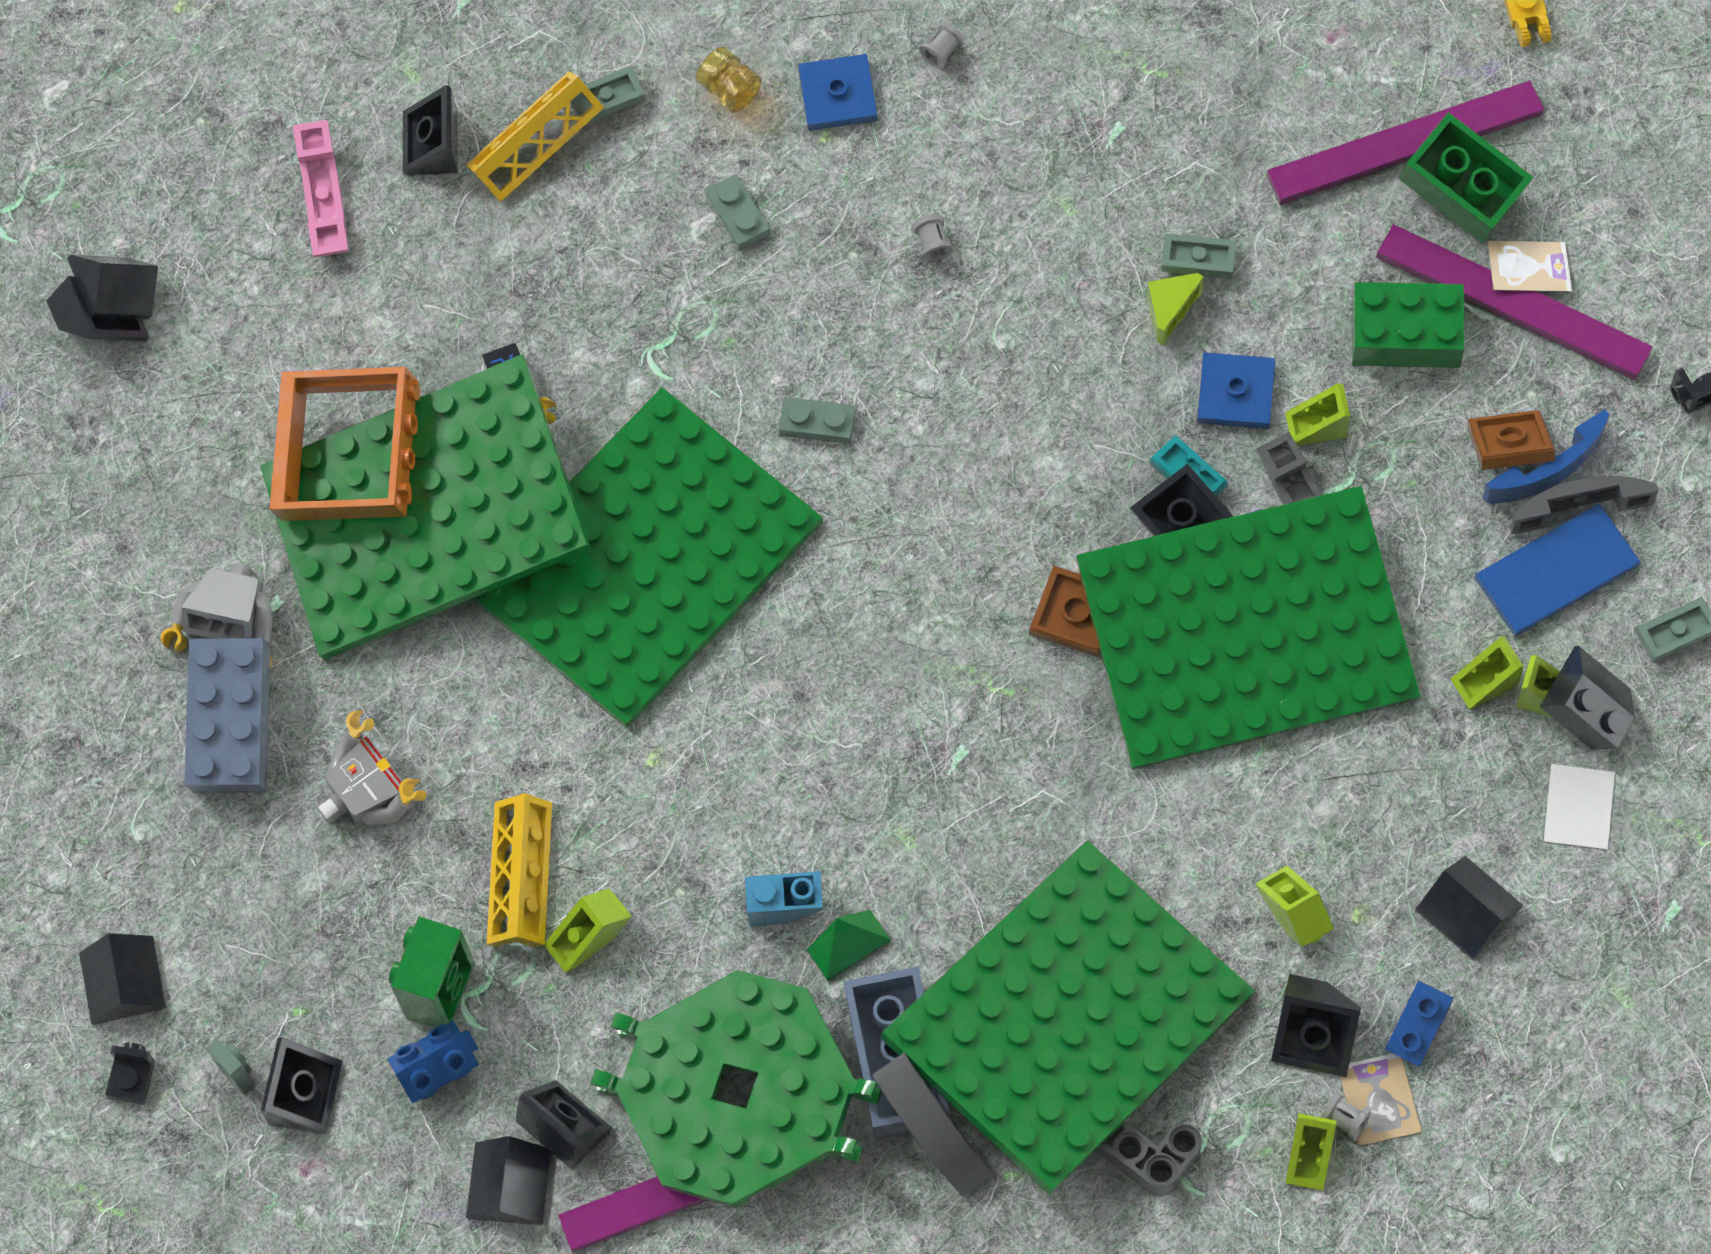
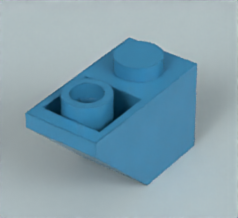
(782, 897)

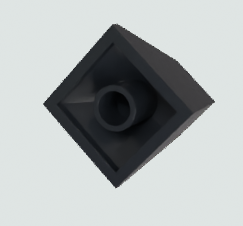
(74, 317)
(1316, 1027)

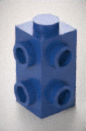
(434, 1061)

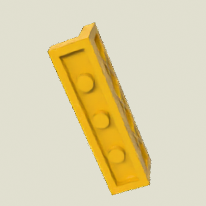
(526, 126)
(525, 868)

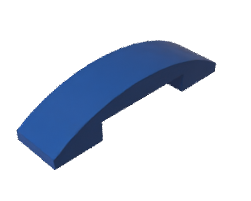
(1515, 486)

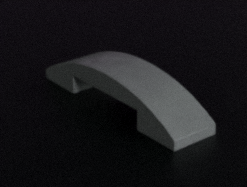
(1287, 469)
(1626, 491)
(932, 1125)

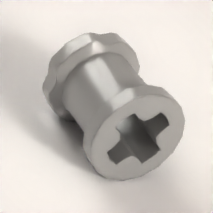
(942, 45)
(932, 237)
(1347, 1116)

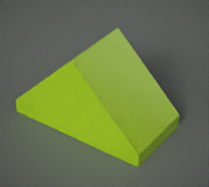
(1170, 301)
(1320, 417)
(1489, 674)
(1536, 684)
(1310, 1151)

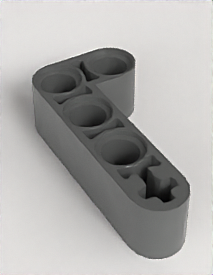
(1153, 1156)

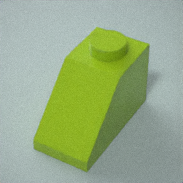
(1295, 906)
(587, 929)

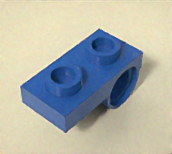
(1419, 1023)

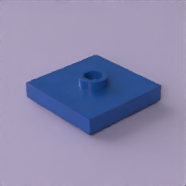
(837, 92)
(1236, 390)

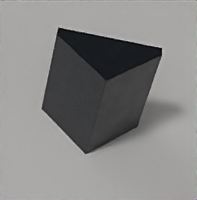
(431, 135)
(115, 285)
(1179, 504)
(1468, 906)
(121, 977)
(300, 1087)
(561, 1122)
(508, 1181)

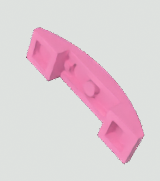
(321, 188)

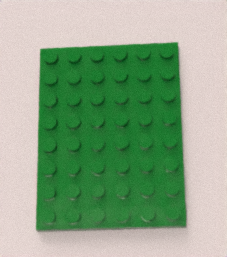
(480, 514)
(677, 548)
(1247, 627)
(1067, 1016)

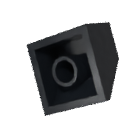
(1590, 702)

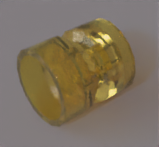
(725, 76)

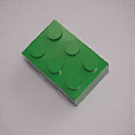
(1465, 177)
(1407, 324)
(431, 972)

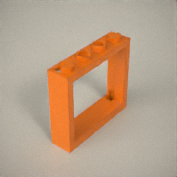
(290, 432)

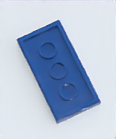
(1557, 570)

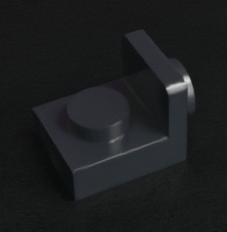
(1691, 395)
(130, 1073)

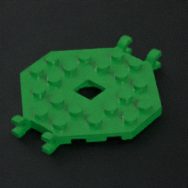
(794, 1106)

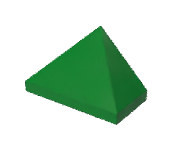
(847, 943)

